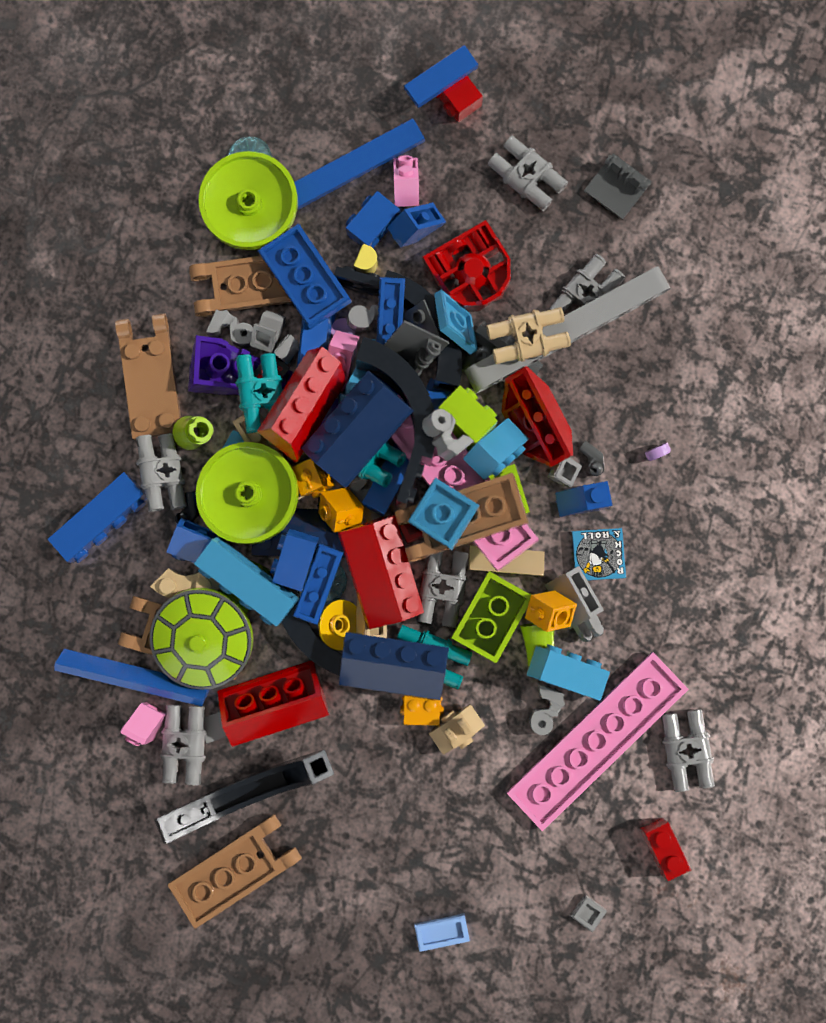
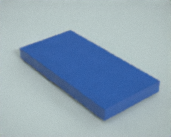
(304, 276)

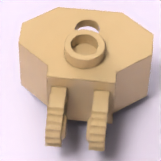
(456, 729)

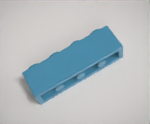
(245, 581)

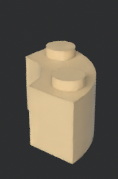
(172, 583)

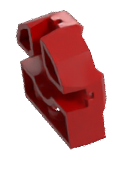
(483, 245)

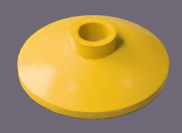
(345, 614)

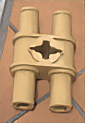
(534, 324)

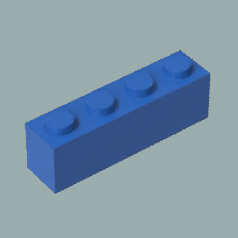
(98, 518)

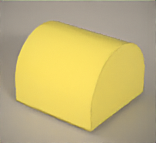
(366, 260)

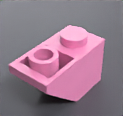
(406, 181)
(344, 348)
(144, 724)

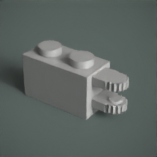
(577, 589)

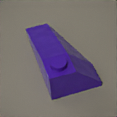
(215, 367)

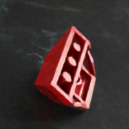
(537, 414)

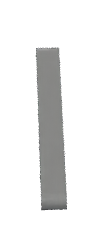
(578, 324)

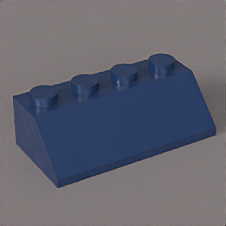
(357, 429)
(304, 521)
(393, 666)

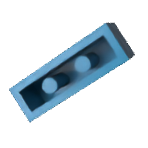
(497, 450)
(568, 671)

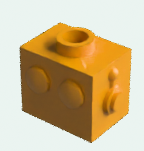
(312, 479)
(340, 509)
(550, 611)
(421, 710)

